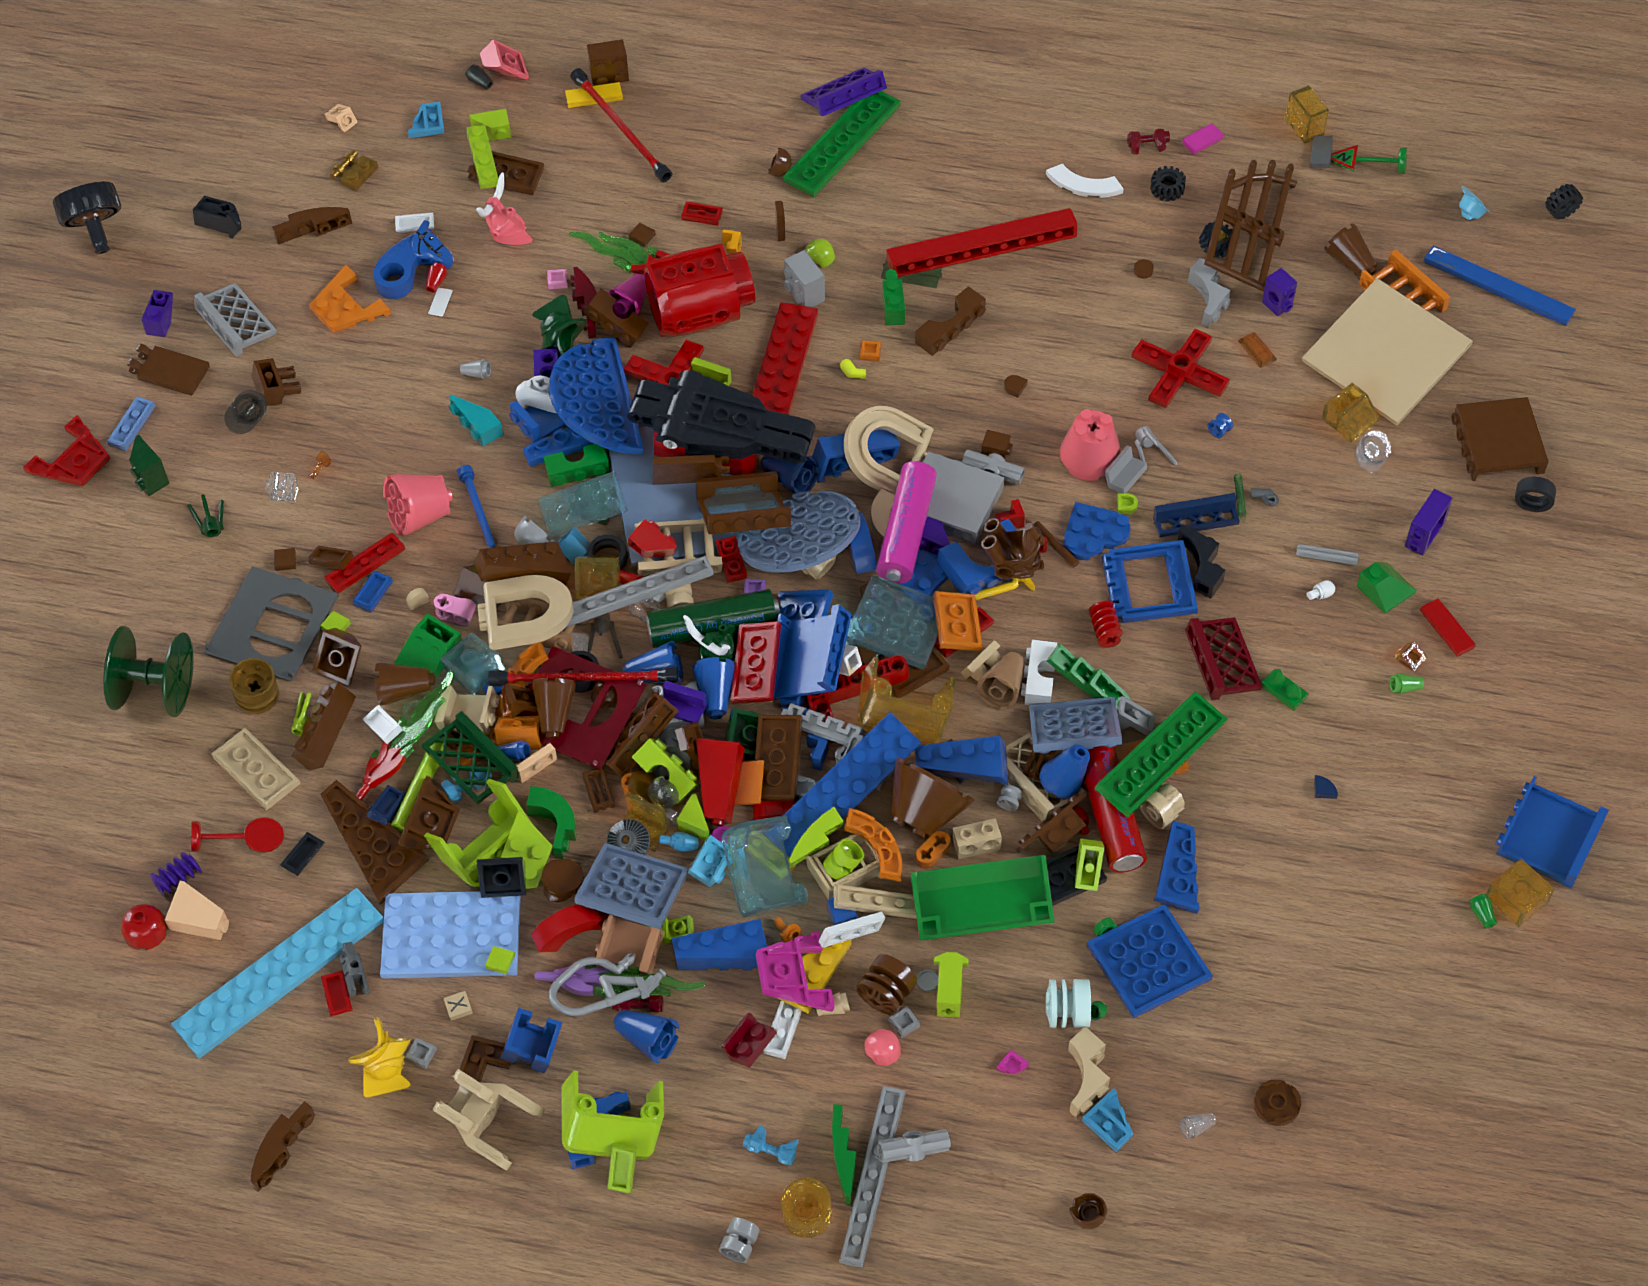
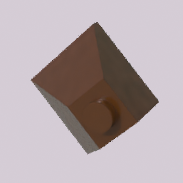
(337, 655)

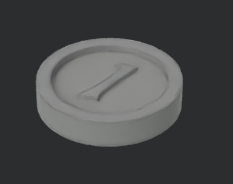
(927, 980)

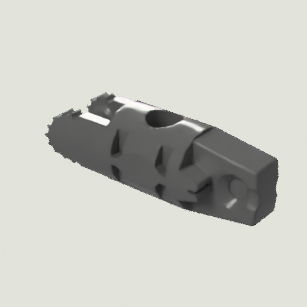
(353, 969)

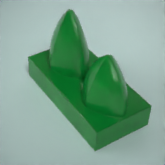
(1284, 689)

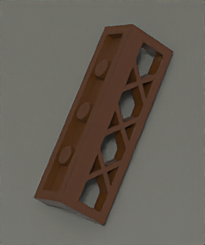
(646, 724)

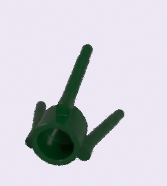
(211, 526)

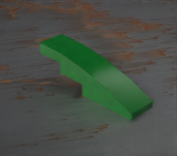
(1084, 676)
(843, 1158)

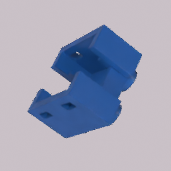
(531, 1042)

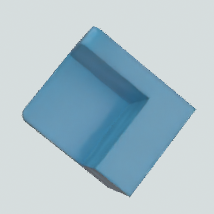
(573, 544)

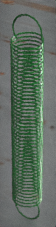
(1240, 493)

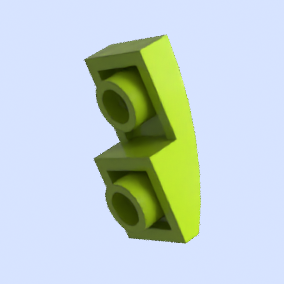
(676, 928)

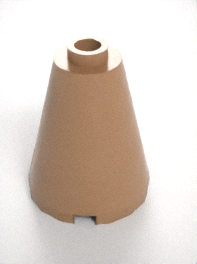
(1002, 682)

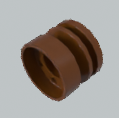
(886, 984)

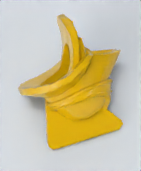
(383, 1064)

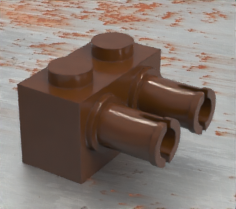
(268, 381)

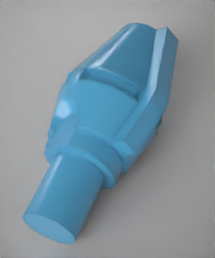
(680, 841)

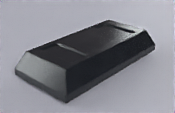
(302, 853)

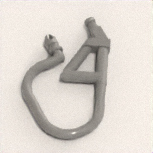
(643, 988)

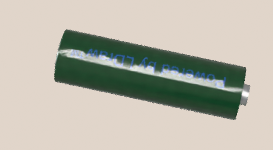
(747, 608)

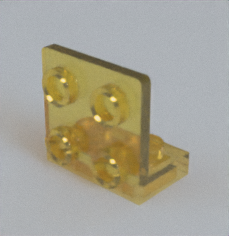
(650, 815)

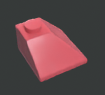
(504, 60)

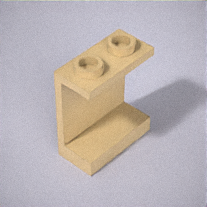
(478, 708)

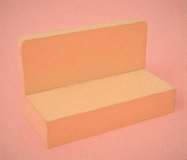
(536, 762)

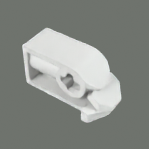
(535, 393)

